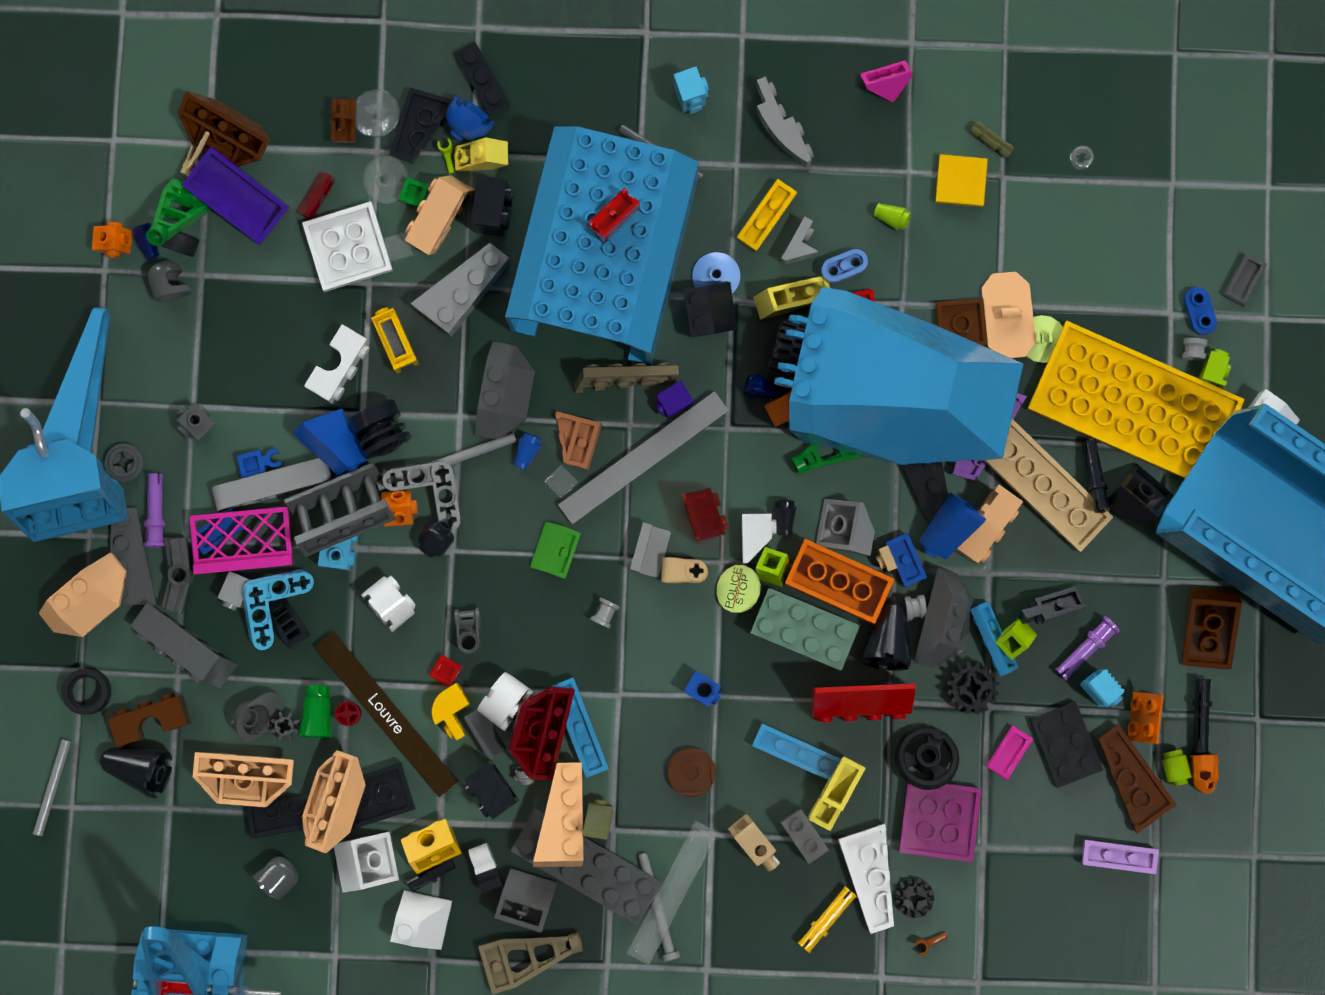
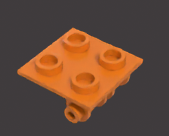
(1145, 717)

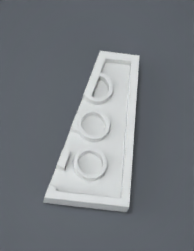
(869, 870)

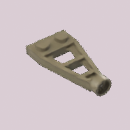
(498, 965)

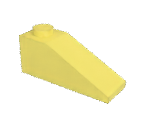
(788, 297)

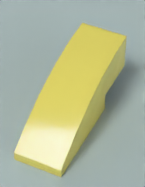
(836, 793)

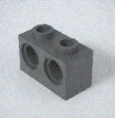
(804, 835)

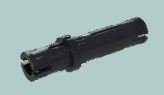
(1097, 486)
(1201, 716)

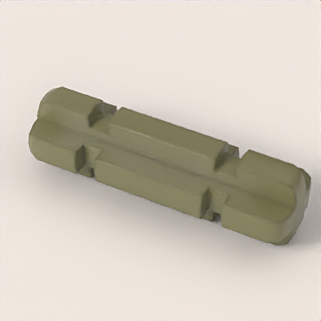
(991, 139)

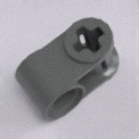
(468, 628)

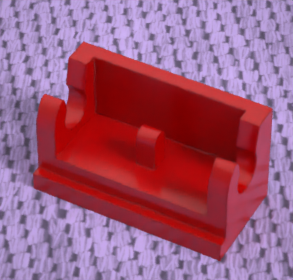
(614, 215)

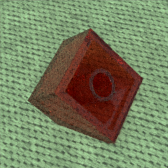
(704, 515)

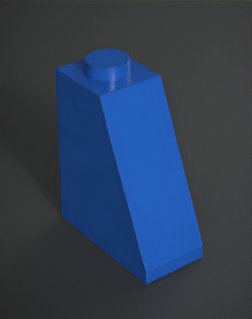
(332, 442)
(951, 527)

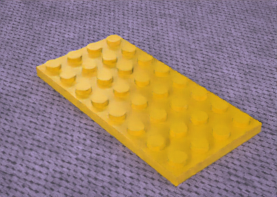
(1130, 400)

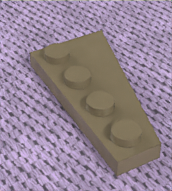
(625, 376)

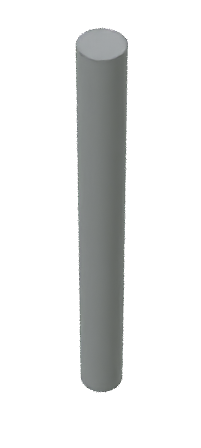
(52, 787)

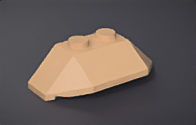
(86, 598)
(242, 778)
(333, 801)

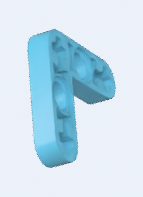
(265, 595)

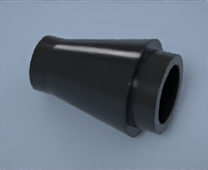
(785, 515)

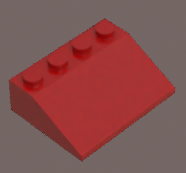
(862, 701)

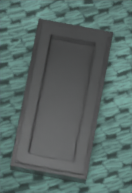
(1244, 279)

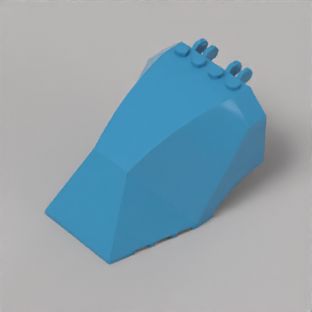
(896, 385)

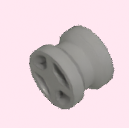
(1194, 349)
(915, 607)

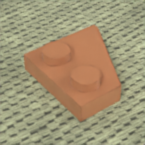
(577, 439)

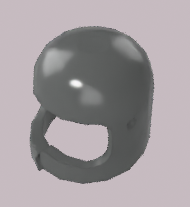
(165, 281)
(277, 877)

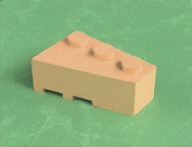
(437, 213)
(998, 510)

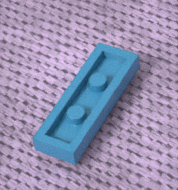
(990, 630)

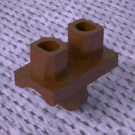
(343, 120)

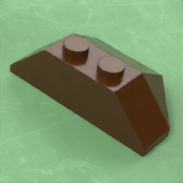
(230, 131)

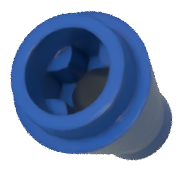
(527, 450)

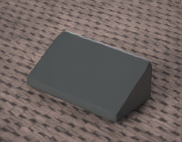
(485, 734)

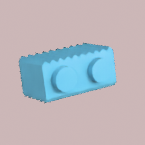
(1103, 688)

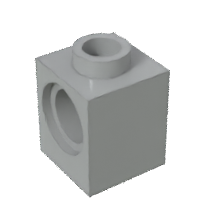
(232, 591)

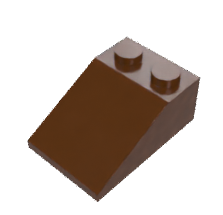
(1211, 627)

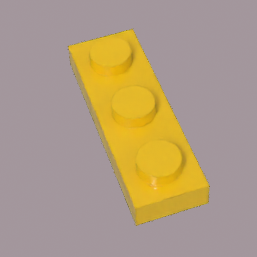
(766, 215)

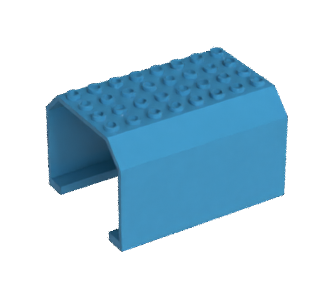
(596, 286)
(1258, 515)

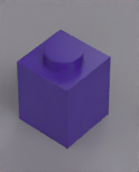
(673, 400)

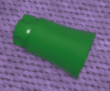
(316, 713)

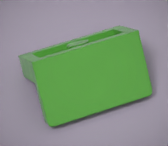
(555, 549)

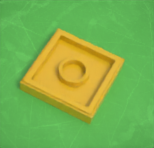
(961, 180)

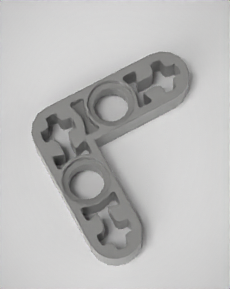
(430, 479)

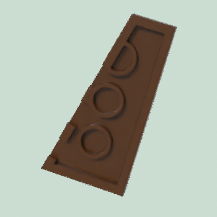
(1136, 782)

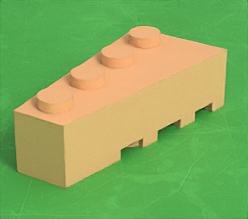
(562, 826)

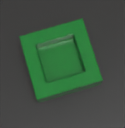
(413, 192)

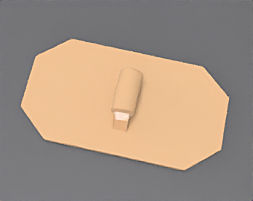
(1008, 314)

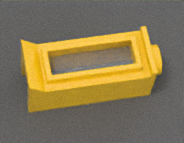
(394, 339)

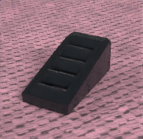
(298, 638)

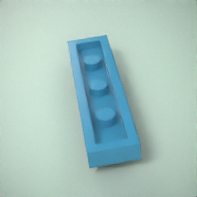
(583, 734)
(795, 751)

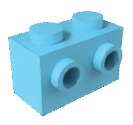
(691, 90)
(339, 556)

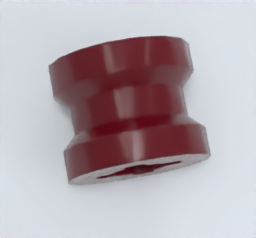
(343, 713)

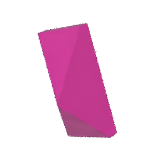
(887, 80)

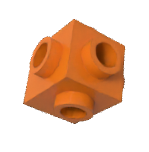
(117, 240)
(402, 506)

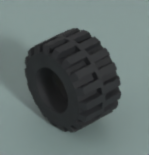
(784, 351)

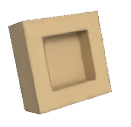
(885, 559)

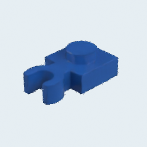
(255, 463)

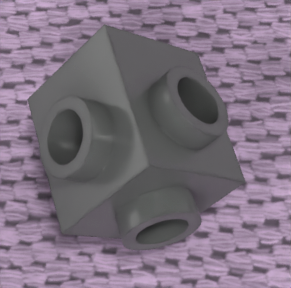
(193, 431)

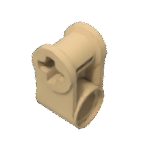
(678, 570)

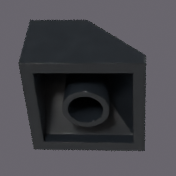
(1138, 496)

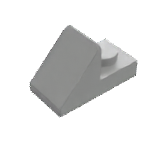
(797, 249)

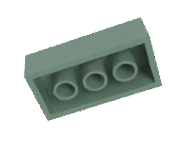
(804, 629)

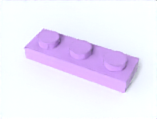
(1119, 856)

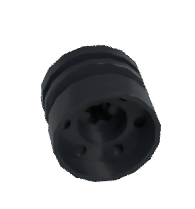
(377, 423)

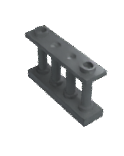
(347, 526)

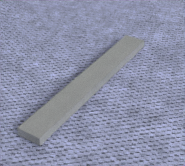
(643, 458)

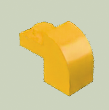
(446, 706)

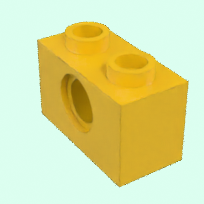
(443, 847)

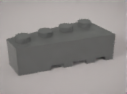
(182, 646)

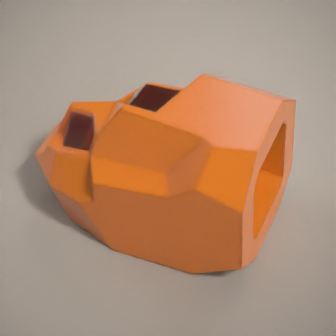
(1204, 772)

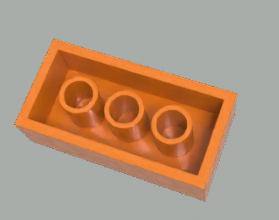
(839, 581)

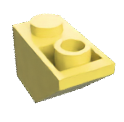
(481, 155)

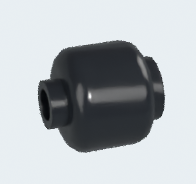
(435, 539)

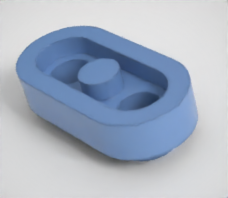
(843, 266)

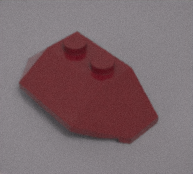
(540, 731)

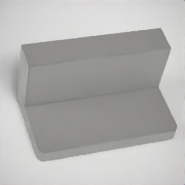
(650, 550)

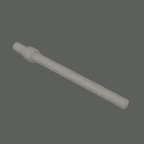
(455, 458)

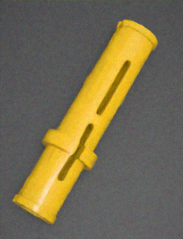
(827, 919)

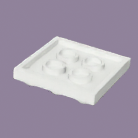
(347, 246)

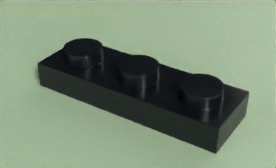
(482, 78)

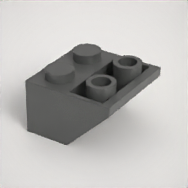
(525, 900)

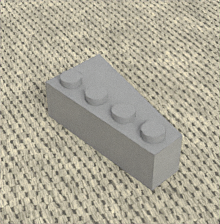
(459, 292)

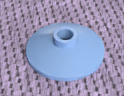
(716, 261)

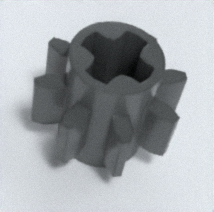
(279, 729)

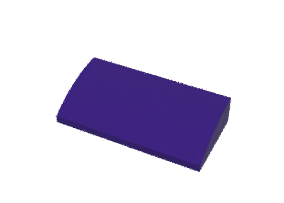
(235, 195)

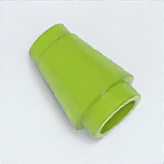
(894, 216)

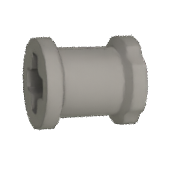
(604, 612)

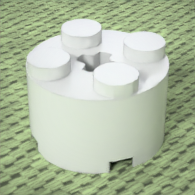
(389, 603)
(504, 700)

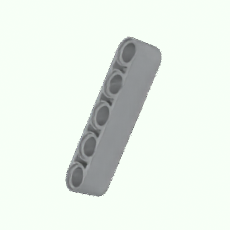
(270, 484)

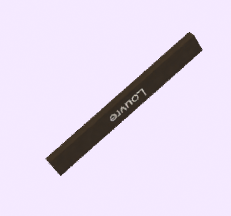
(386, 714)

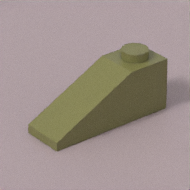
(598, 819)

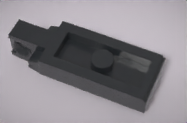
(1053, 606)

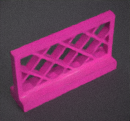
(241, 562)

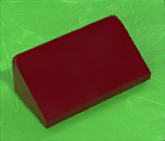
(316, 195)

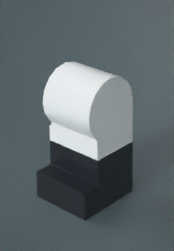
(485, 868)

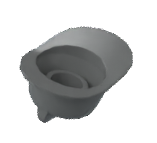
(255, 716)

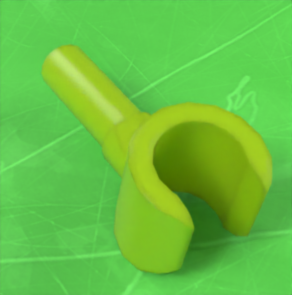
(447, 155)

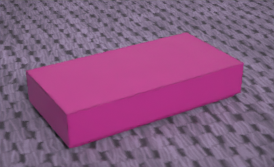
(1009, 752)

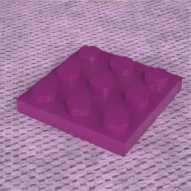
(940, 822)

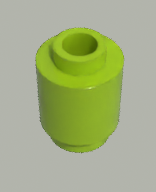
(1176, 767)

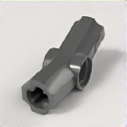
(177, 558)

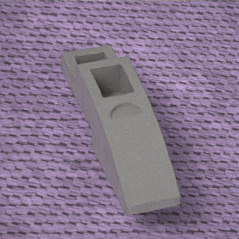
(784, 132)

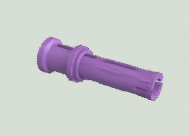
(154, 522)
(1095, 640)

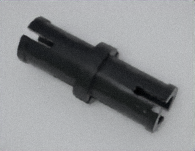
(430, 875)

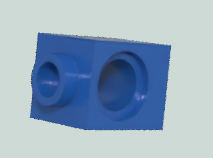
(695, 681)

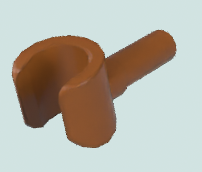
(930, 942)

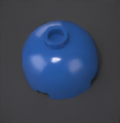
(467, 120)

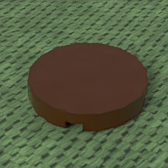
(691, 772)

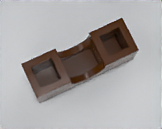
(128, 726)

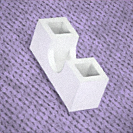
(330, 383)

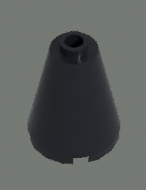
(889, 640)
(139, 768)

